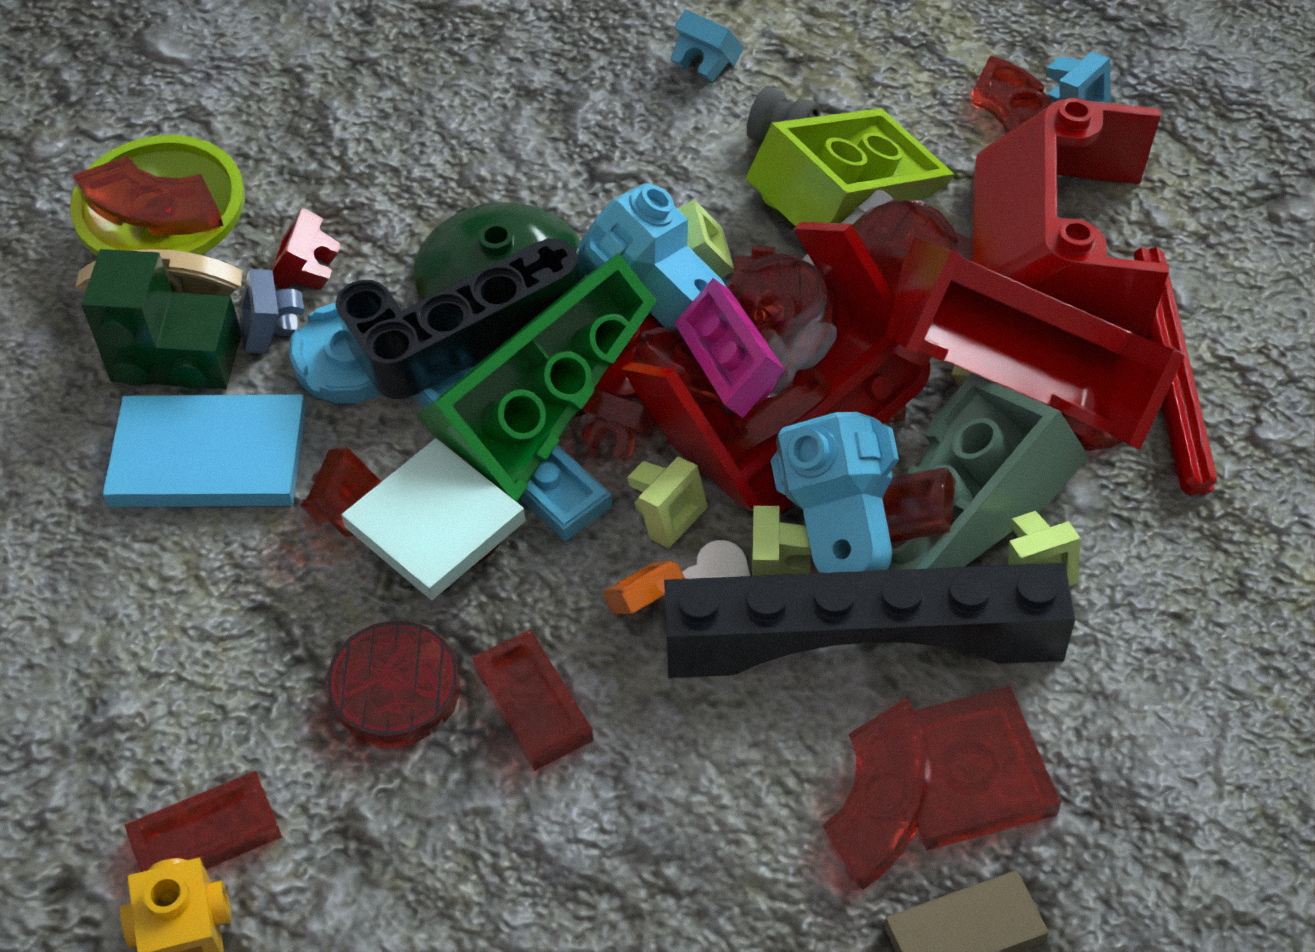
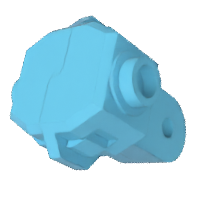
(653, 242)
(838, 475)

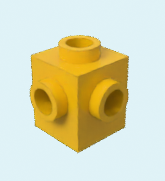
(175, 909)

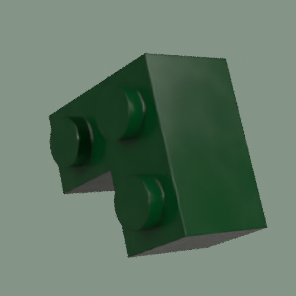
(158, 334)

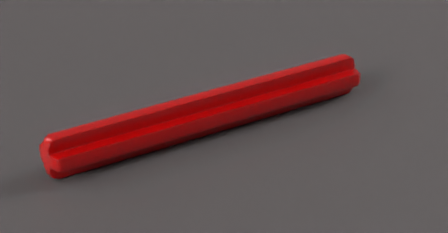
(1181, 403)

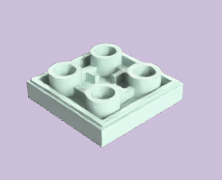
(433, 518)

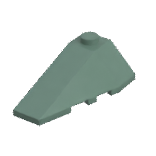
(1006, 462)

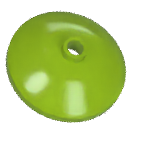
(173, 158)

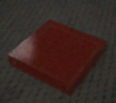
(981, 770)

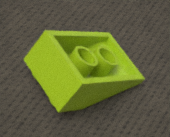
(836, 161)

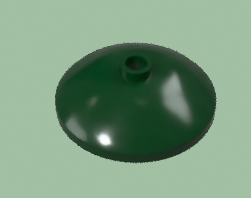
(481, 238)

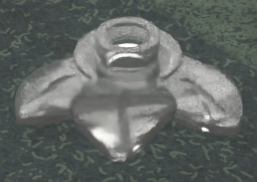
(801, 344)

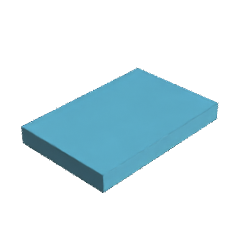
(206, 451)

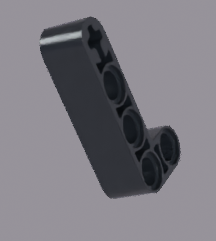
(455, 326)

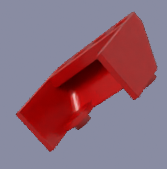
(1017, 218)
(1029, 344)
(858, 366)

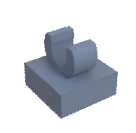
(267, 311)

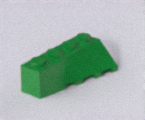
(527, 391)

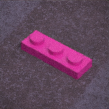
(729, 348)

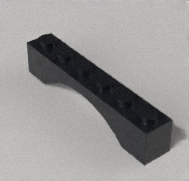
(981, 610)

